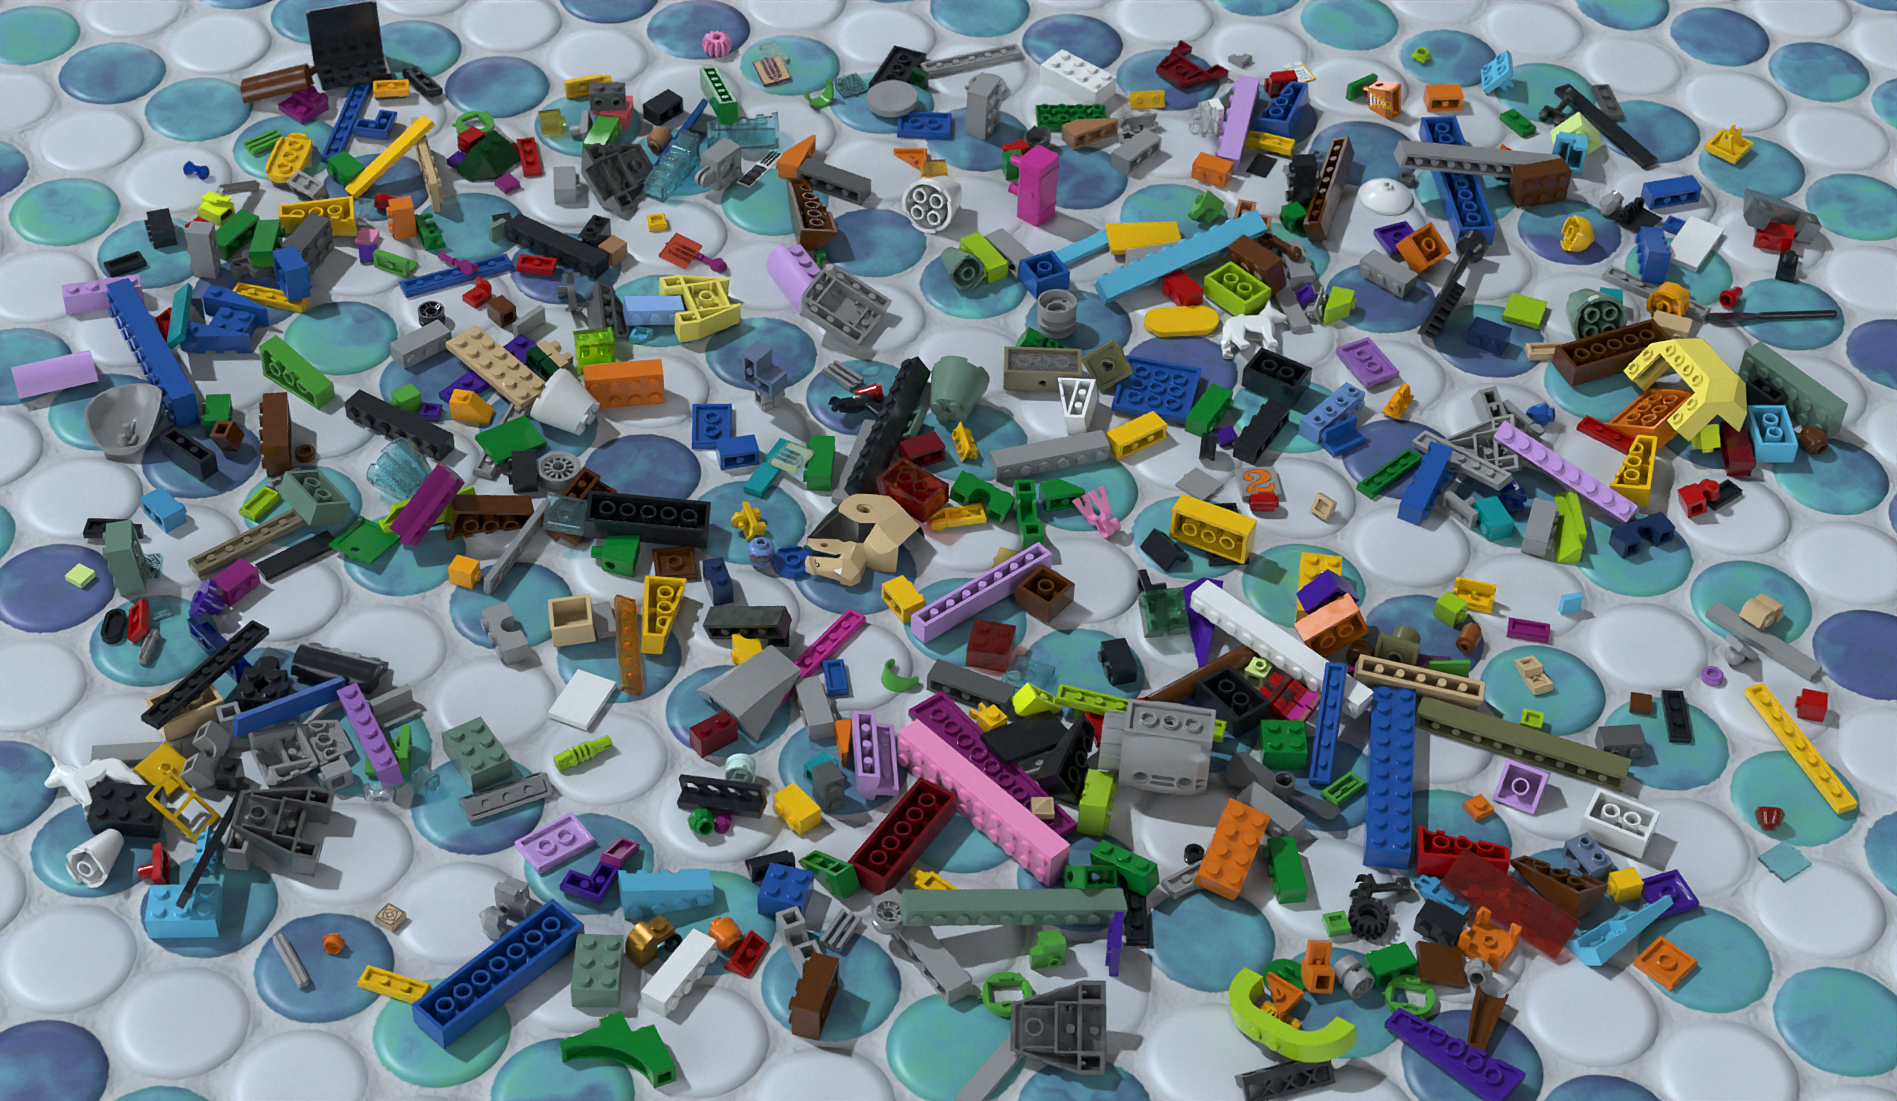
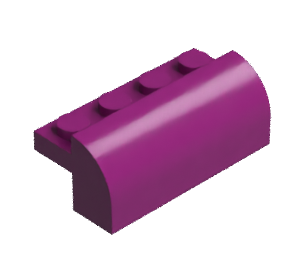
(427, 504)

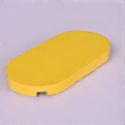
(288, 157)
(1181, 321)

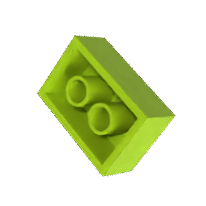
(1236, 290)

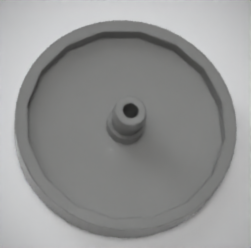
(892, 98)

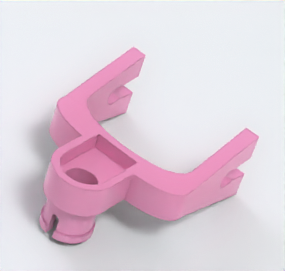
(1104, 525)

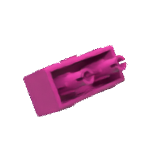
(1036, 184)

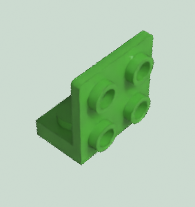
(401, 749)

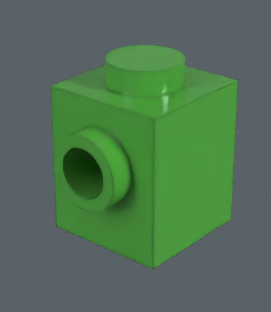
(407, 398)

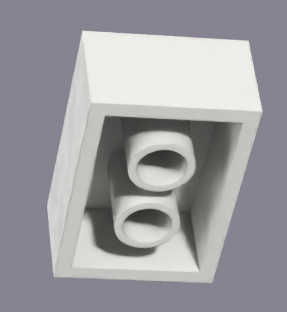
(1619, 822)

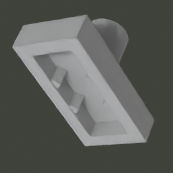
(585, 126)
(1460, 509)

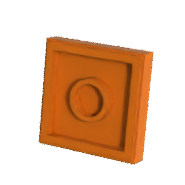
(1665, 963)

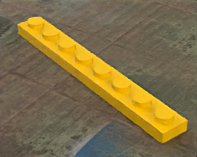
(1800, 748)

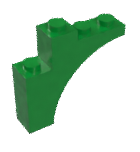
(615, 1041)

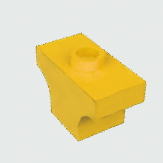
(743, 648)

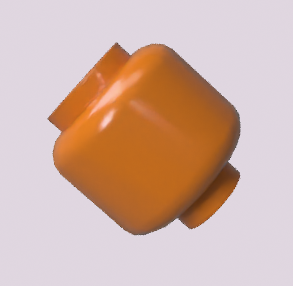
(725, 932)

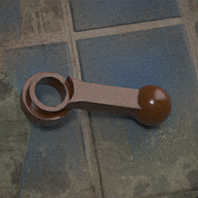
(1294, 253)

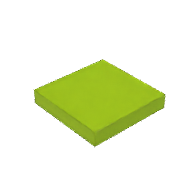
(1524, 310)

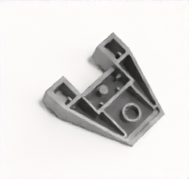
(1761, 207)
(276, 821)

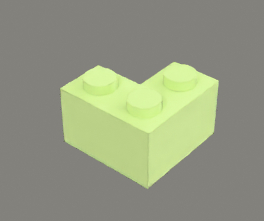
(1579, 125)

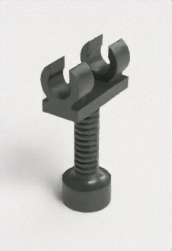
(1559, 117)
(1401, 886)

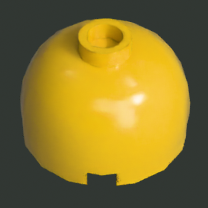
(1577, 234)

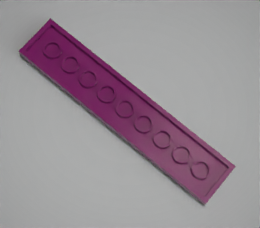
(963, 735)

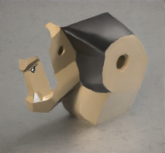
(865, 533)

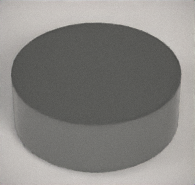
(1406, 178)

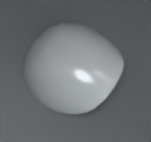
(124, 417)

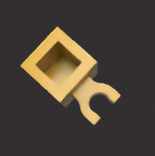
(989, 717)

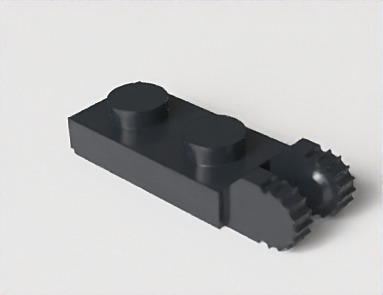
(422, 82)

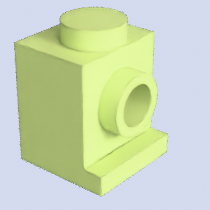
(1259, 668)

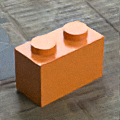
(1443, 97)
(1212, 169)
(402, 217)

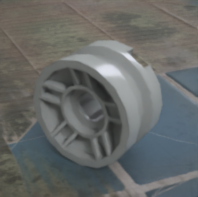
(887, 917)

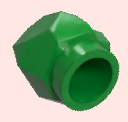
(701, 821)

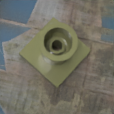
(1107, 372)
(1399, 647)

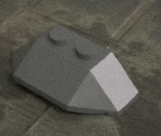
(607, 311)

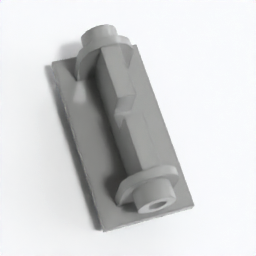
(1133, 123)
(1317, 307)

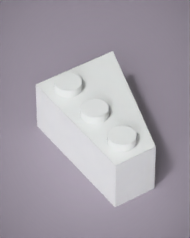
(1078, 403)

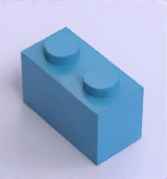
(163, 509)

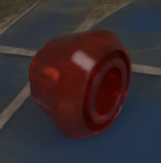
(1769, 817)

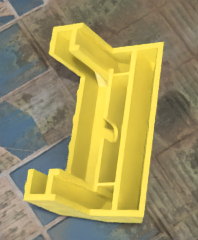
(1712, 379)

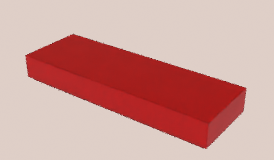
(529, 157)
(1605, 434)

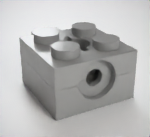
(719, 165)

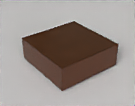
(1640, 703)

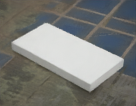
(1694, 243)

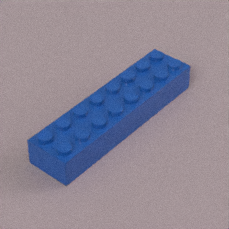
(497, 973)

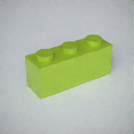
(994, 264)

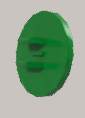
(1287, 970)

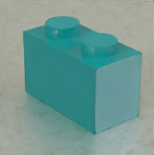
(1493, 518)

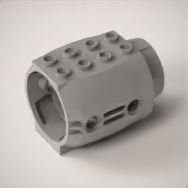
(1159, 746)

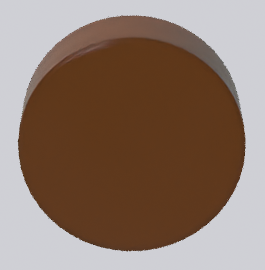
(305, 453)

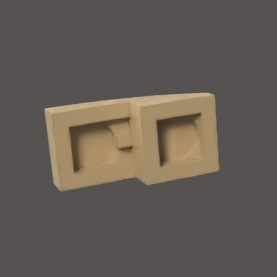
(1532, 674)

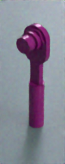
(716, 264)
(465, 266)
(723, 823)

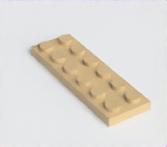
(429, 173)
(497, 366)

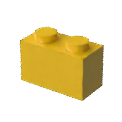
(902, 598)
(796, 809)

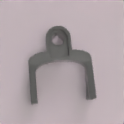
(242, 265)
(569, 291)

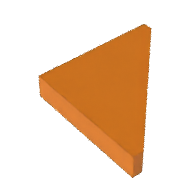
(912, 156)
(1284, 995)

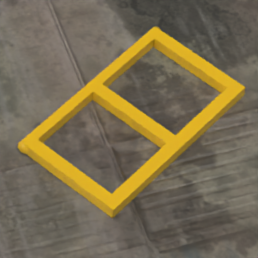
(173, 817)

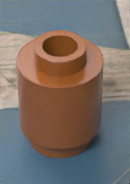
(1469, 638)

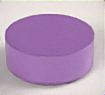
(1712, 676)

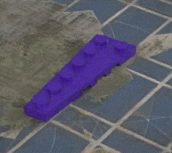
(473, 382)
(1471, 1067)

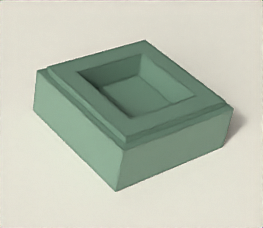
(497, 230)

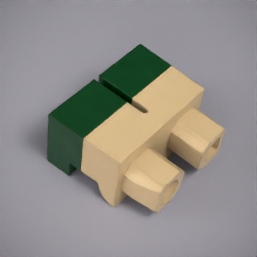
(546, 358)

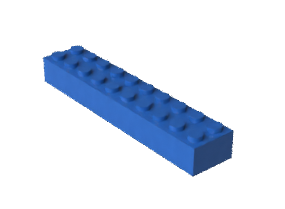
(1459, 192)
(152, 353)
(1389, 778)

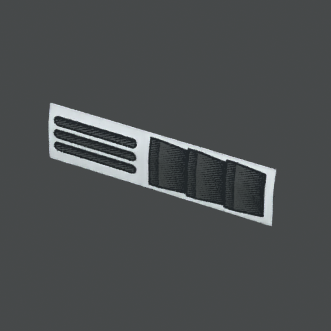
(760, 168)

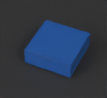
(1673, 225)

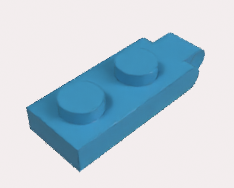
(1432, 890)

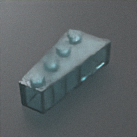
(748, 133)

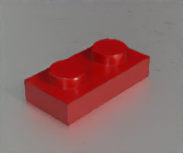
(536, 264)
(138, 620)

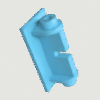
(202, 842)

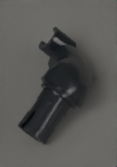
(855, 404)

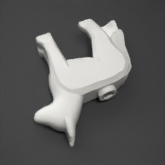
(1251, 327)
(83, 780)

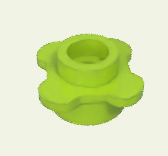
(1421, 55)

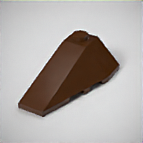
(1566, 891)

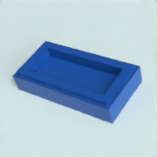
(835, 677)

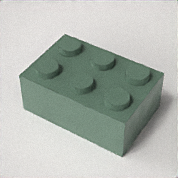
(314, 497)
(125, 557)
(476, 754)
(597, 970)

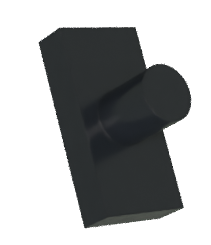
(1787, 266)
(1145, 584)

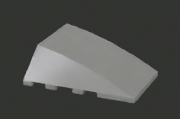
(753, 689)
(296, 748)

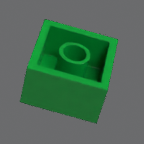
(1283, 744)

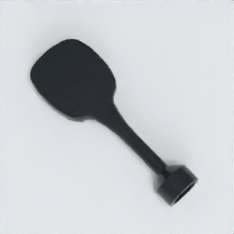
(1469, 249)

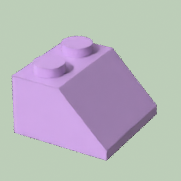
(1521, 786)

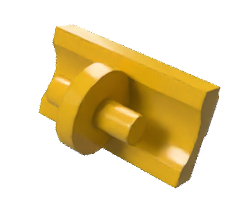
(748, 521)

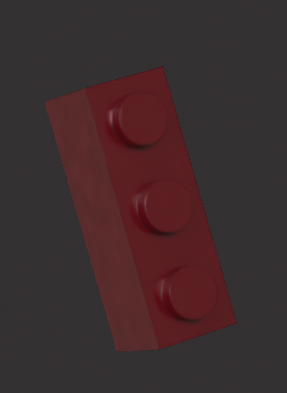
(1736, 450)

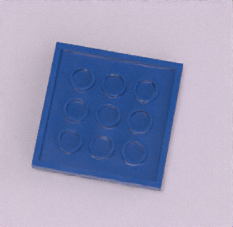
(1159, 388)

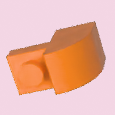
(1315, 968)

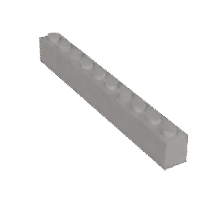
(1463, 158)

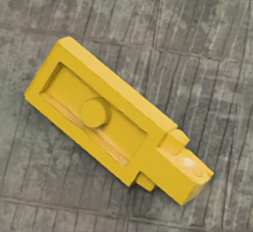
(580, 86)
(928, 880)

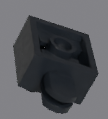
(262, 684)

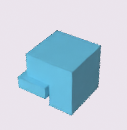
(1572, 149)

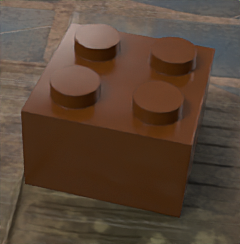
(1045, 593)

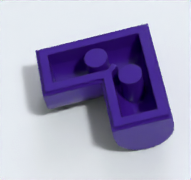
(593, 887)

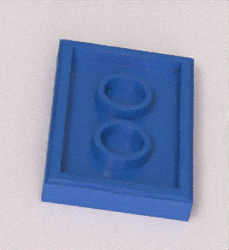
(924, 125)
(710, 423)

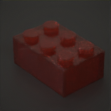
(913, 489)

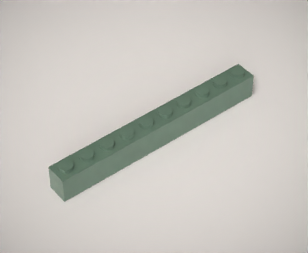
(1010, 906)

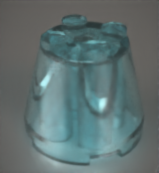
(399, 469)

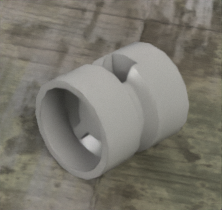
(1354, 978)

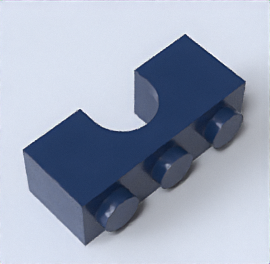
(1628, 538)

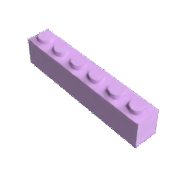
(1238, 119)

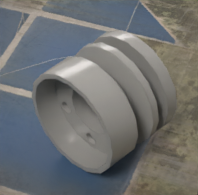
(1056, 313)

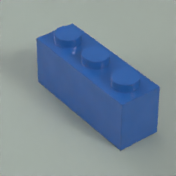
(1671, 192)

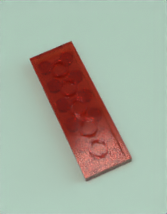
(1510, 902)

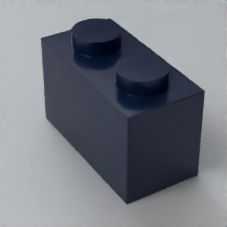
(1489, 335)
(718, 581)

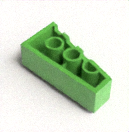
(604, 131)
(294, 373)

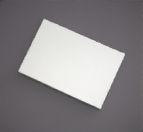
(582, 699)

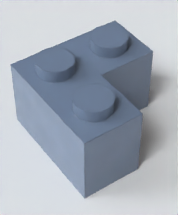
(760, 372)

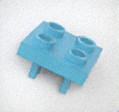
(1498, 73)

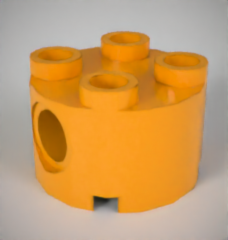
(1669, 299)

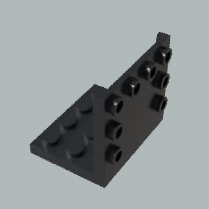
(347, 44)

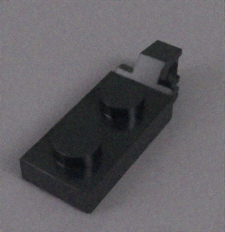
(97, 526)

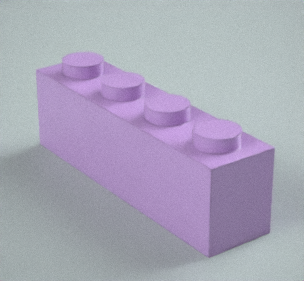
(91, 294)

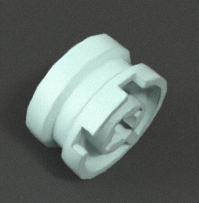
(740, 768)

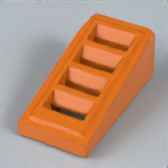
(843, 736)

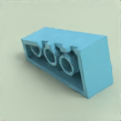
(663, 891)

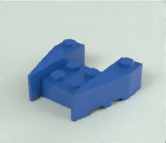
(232, 323)

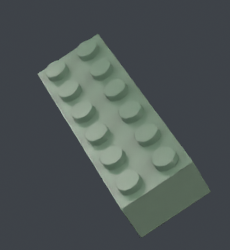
(1807, 399)

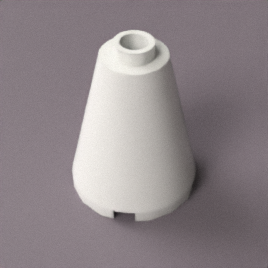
(94, 858)

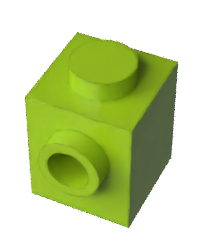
(1450, 609)

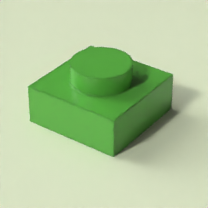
(1336, 923)

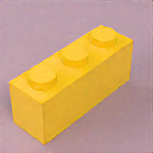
(1136, 435)

